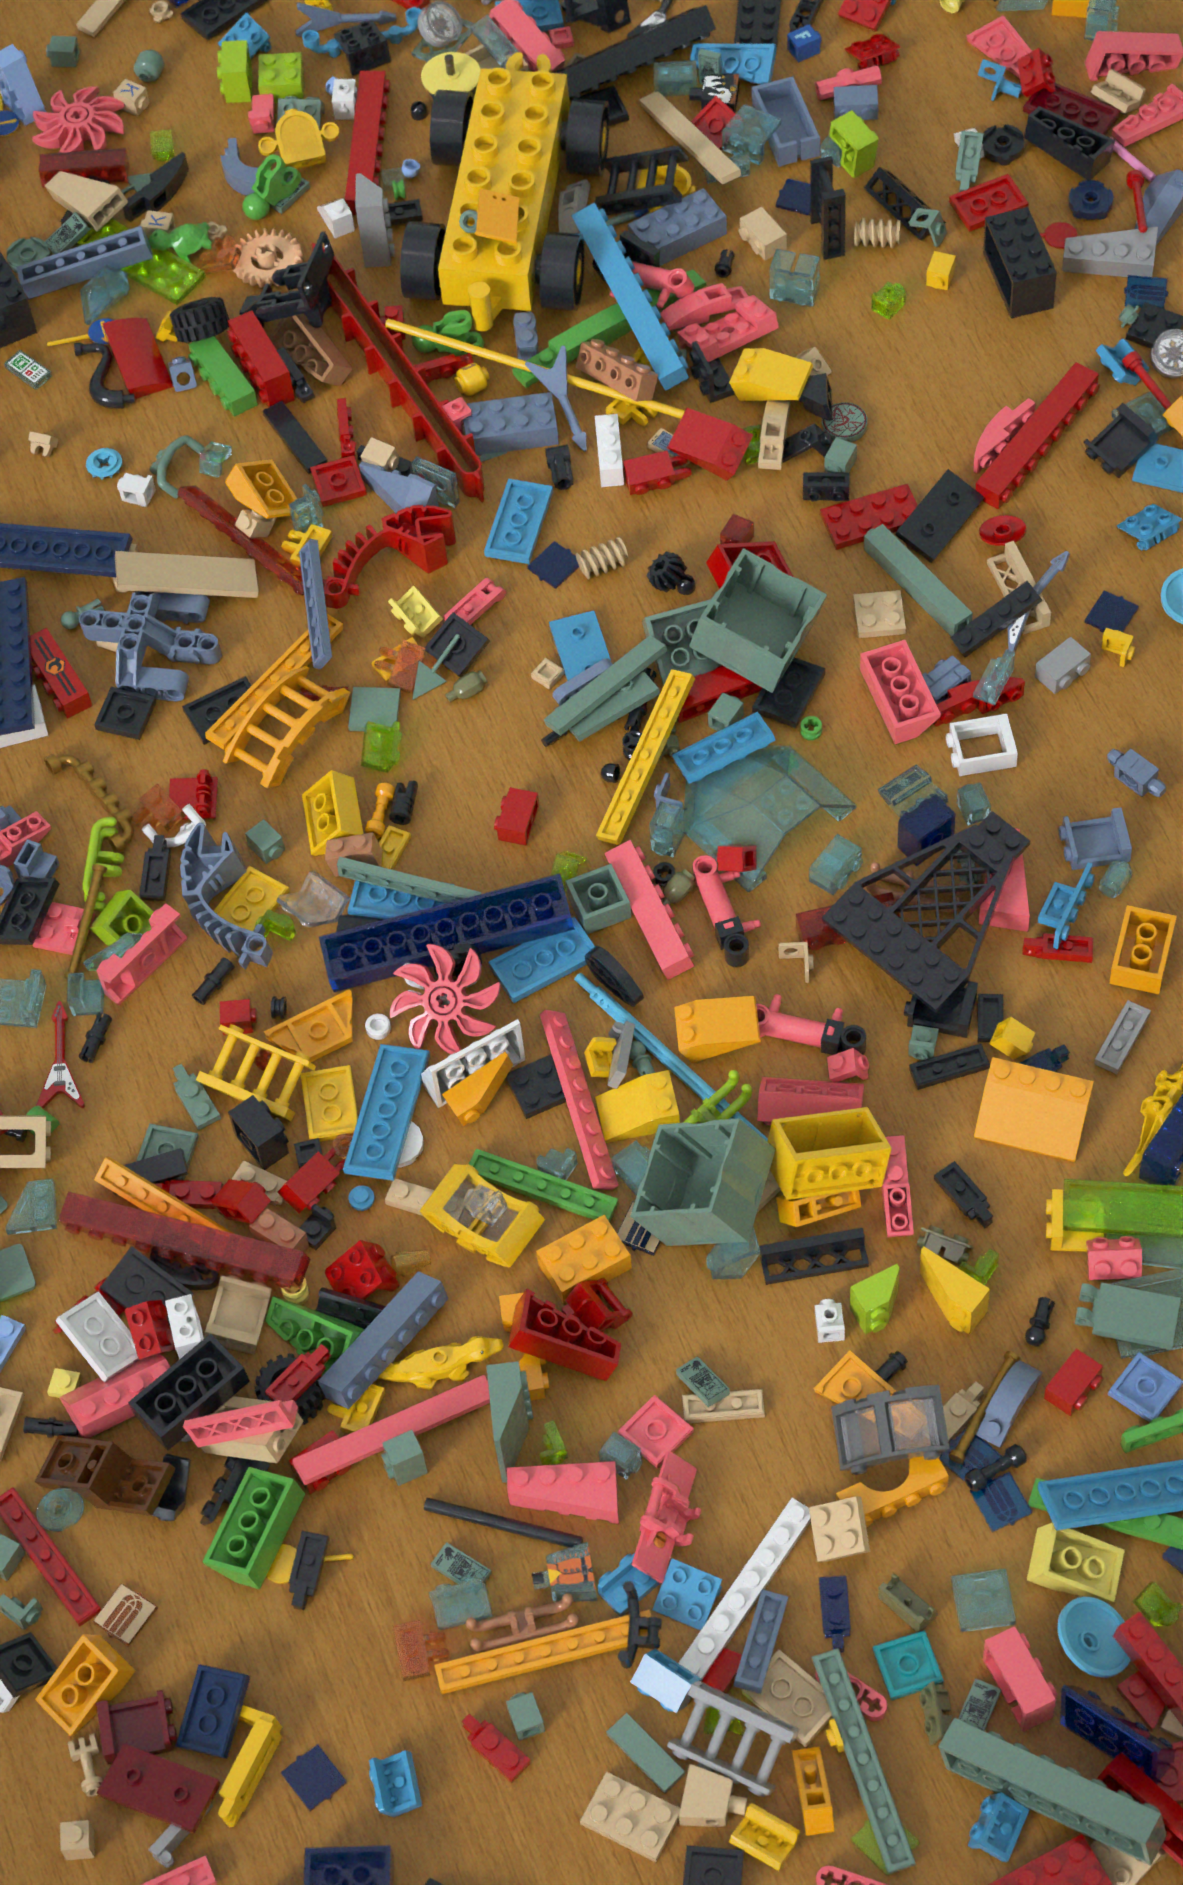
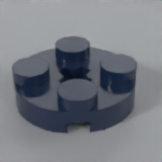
(1101, 203)

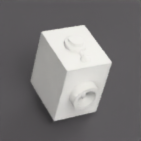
(344, 98)

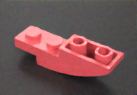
(701, 304)
(998, 433)
(13, 837)
(897, 1191)

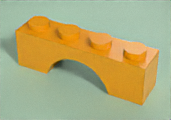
(536, 1379)
(923, 1479)

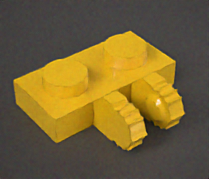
(627, 410)
(314, 532)
(361, 1412)

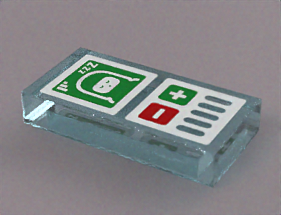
(28, 369)

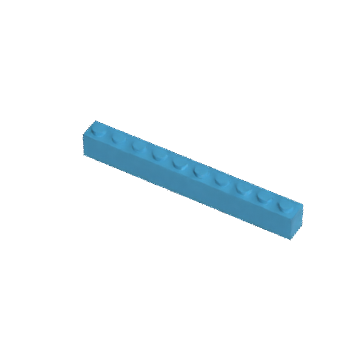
(630, 297)

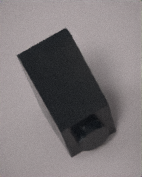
(818, 396)

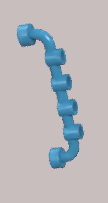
(395, 33)

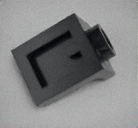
(318, 1226)

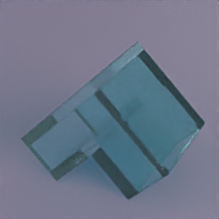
(84, 995)

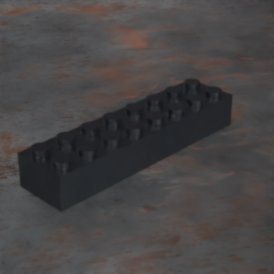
(637, 50)

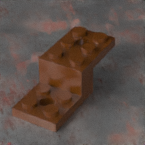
(105, 1475)

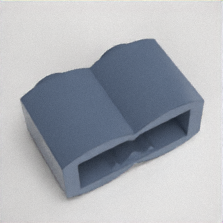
(525, 335)

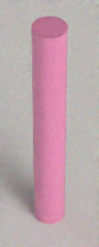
(1134, 162)

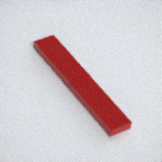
(47, 1558)

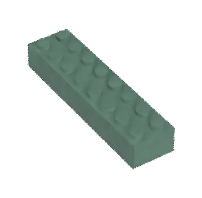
(1053, 1790)

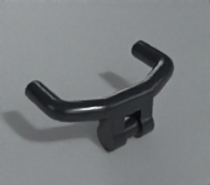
(636, 1623)

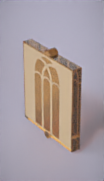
(125, 1614)

